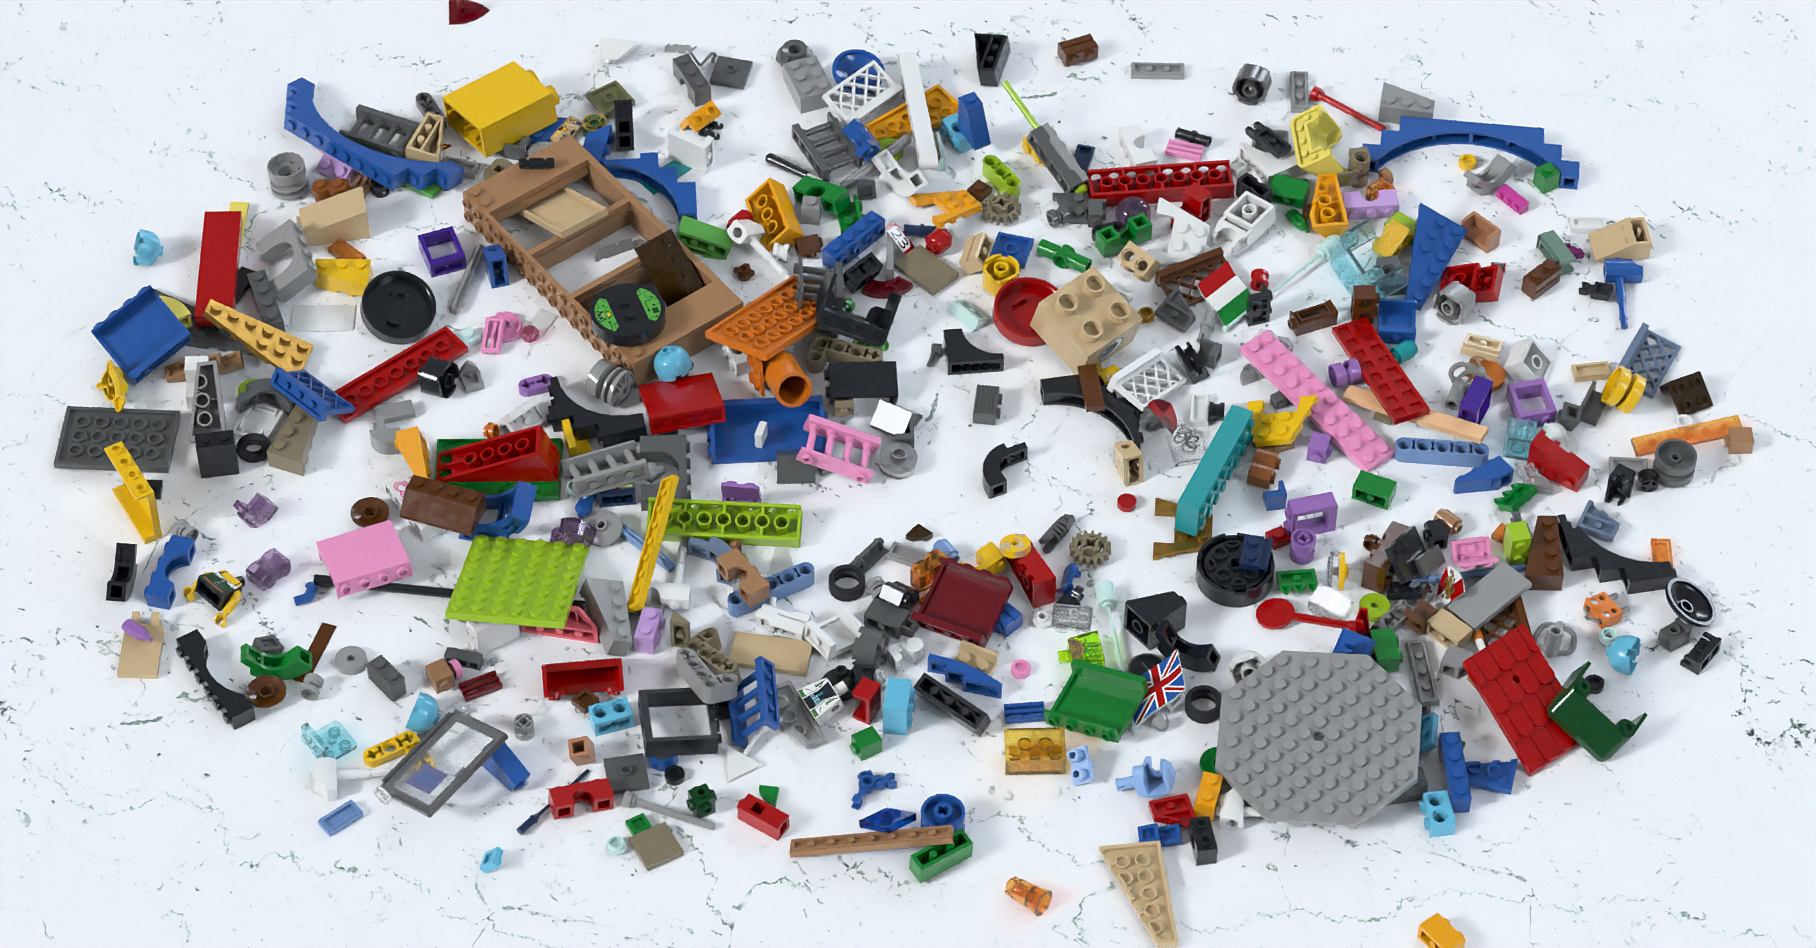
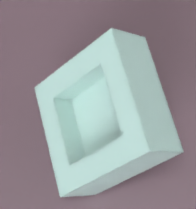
(469, 336)

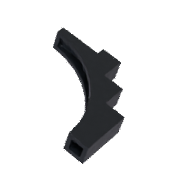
(1119, 411)
(590, 424)

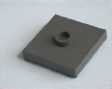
(731, 72)
(627, 773)

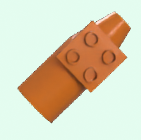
(783, 378)

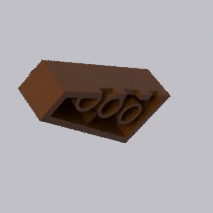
(1545, 558)
(1377, 569)

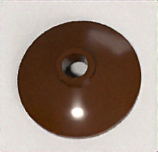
(369, 511)
(266, 691)

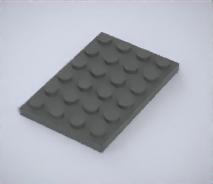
(144, 432)

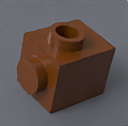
(808, 245)

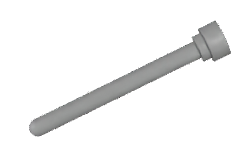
(631, 800)

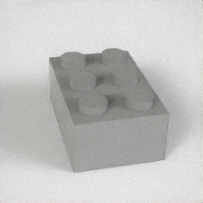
(807, 83)

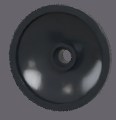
(1690, 602)

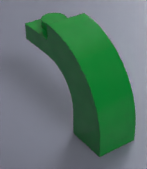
(285, 665)

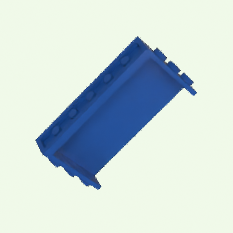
(735, 438)

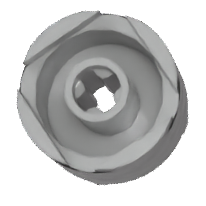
(1454, 303)

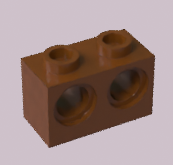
(1364, 302)

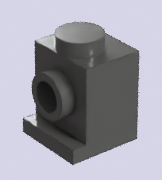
(1096, 212)
(1569, 416)
(1674, 635)

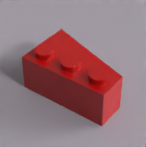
(1557, 463)

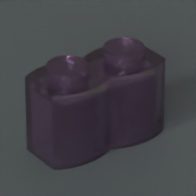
(268, 569)

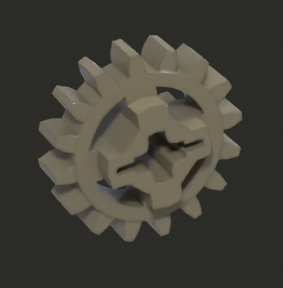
(1001, 208)
(1090, 549)

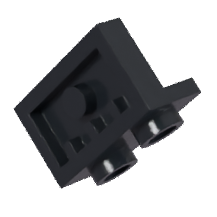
(1259, 307)

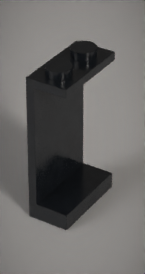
(861, 380)

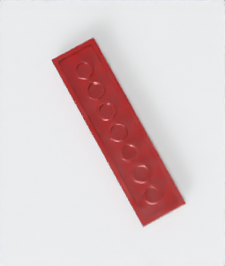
(398, 372)

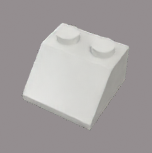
(1528, 361)

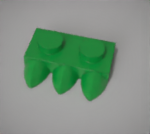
(1517, 497)
(1296, 580)

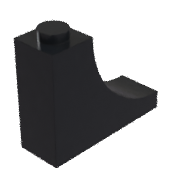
(967, 359)

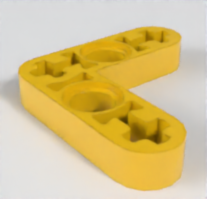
(388, 756)

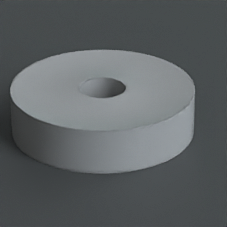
(353, 653)

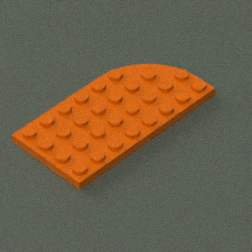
(767, 323)

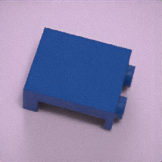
(1396, 320)

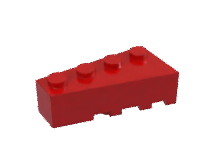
(1035, 578)

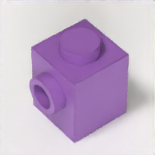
(1319, 447)

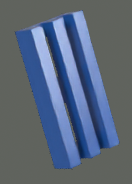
(1024, 710)

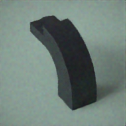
(995, 462)
(1192, 656)

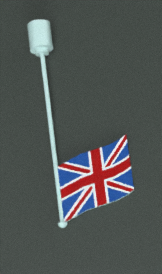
(1163, 681)

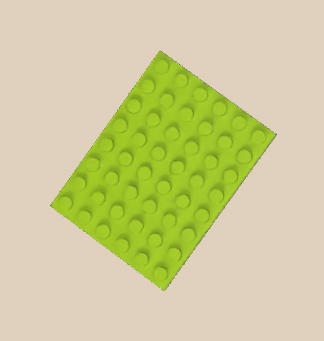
(518, 582)

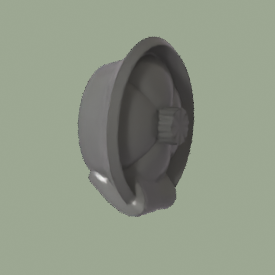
(792, 51)

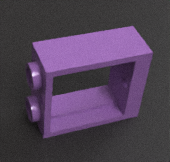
(1531, 389)
(1310, 505)

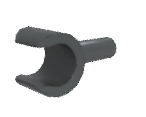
(935, 349)

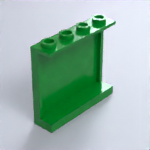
(1097, 701)

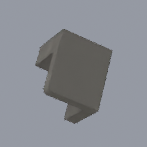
(515, 151)
(1210, 352)
(906, 437)

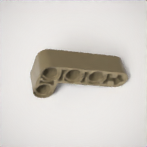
(829, 349)
(707, 647)

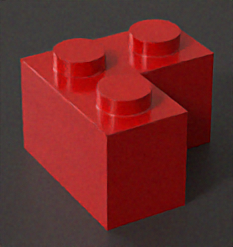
(1196, 202)

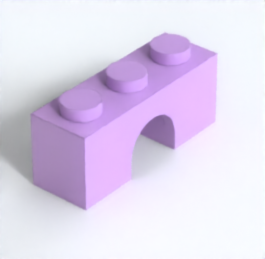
(1359, 208)

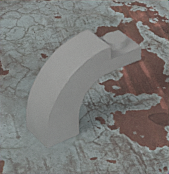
(1490, 178)

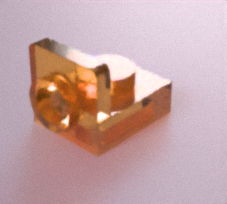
(1372, 189)

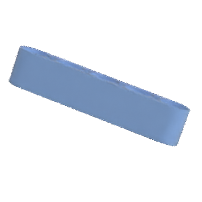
(1440, 452)
(781, 586)

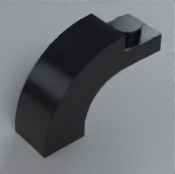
(624, 125)
(124, 573)

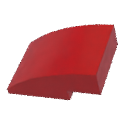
(1483, 281)

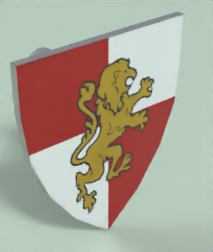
(1450, 587)

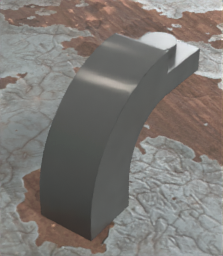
(262, 392)

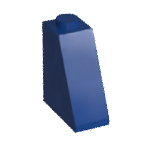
(972, 121)
(507, 768)

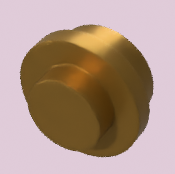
(1147, 314)

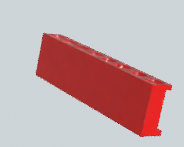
(1160, 184)
(218, 261)

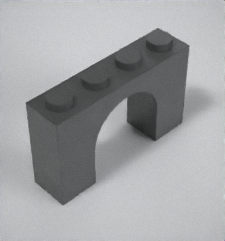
(667, 449)

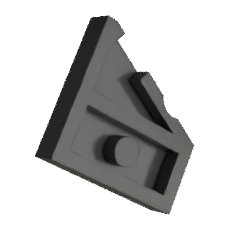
(1076, 205)
(1176, 311)

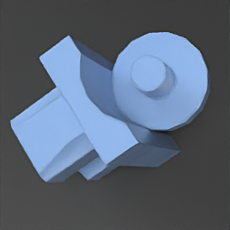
(1080, 765)

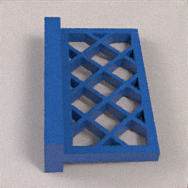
(310, 394)

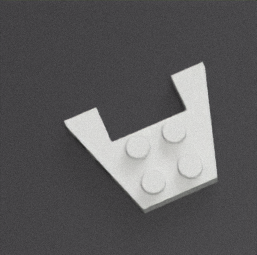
(1187, 235)

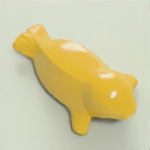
(114, 386)

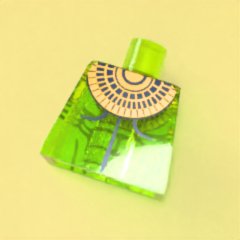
(1083, 647)

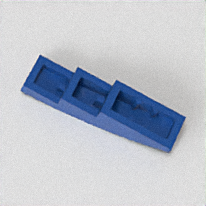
(970, 678)

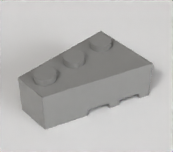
(1401, 102)

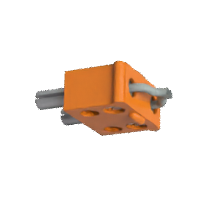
(1604, 610)

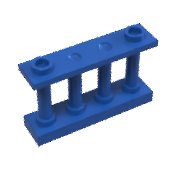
(767, 704)

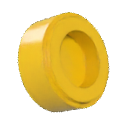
(1467, 162)

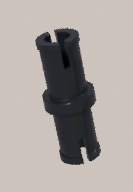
(1193, 137)

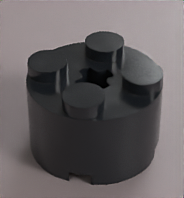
(438, 377)

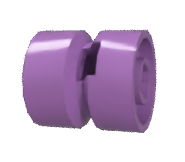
(1342, 373)
(1302, 546)

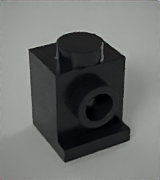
(1435, 533)

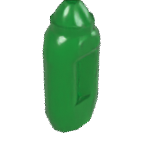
(1297, 220)

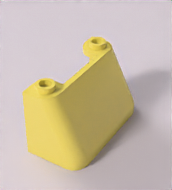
(1312, 137)

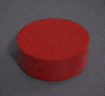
(1126, 502)

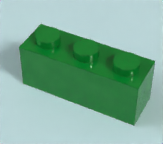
(938, 858)

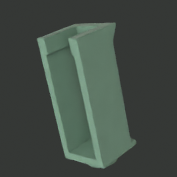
(1554, 248)

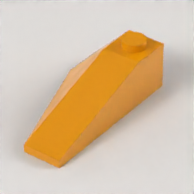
(1328, 209)
(414, 450)

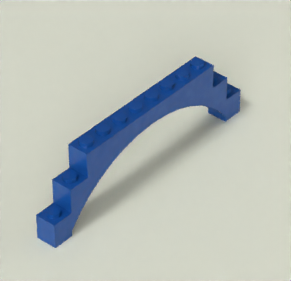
(1517, 140)
(390, 171)

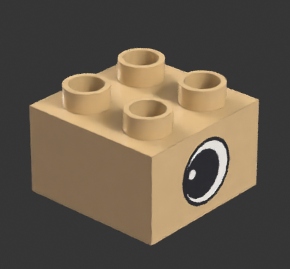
(1086, 320)

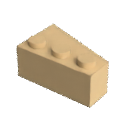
(427, 140)

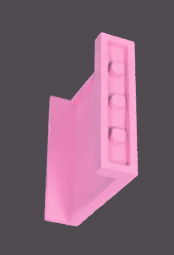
(364, 558)

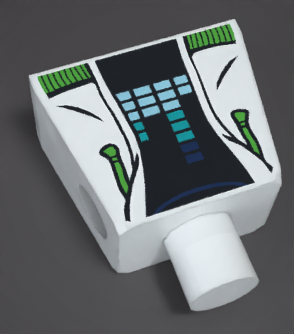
(823, 699)

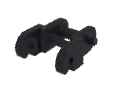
(711, 126)

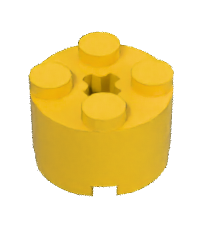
(998, 272)

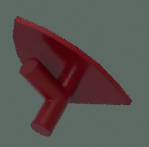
(465, 11)

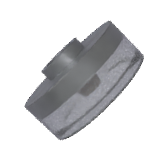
(897, 460)

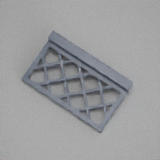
(1634, 351)

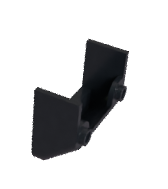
(869, 330)

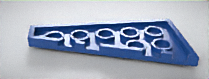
(1432, 249)

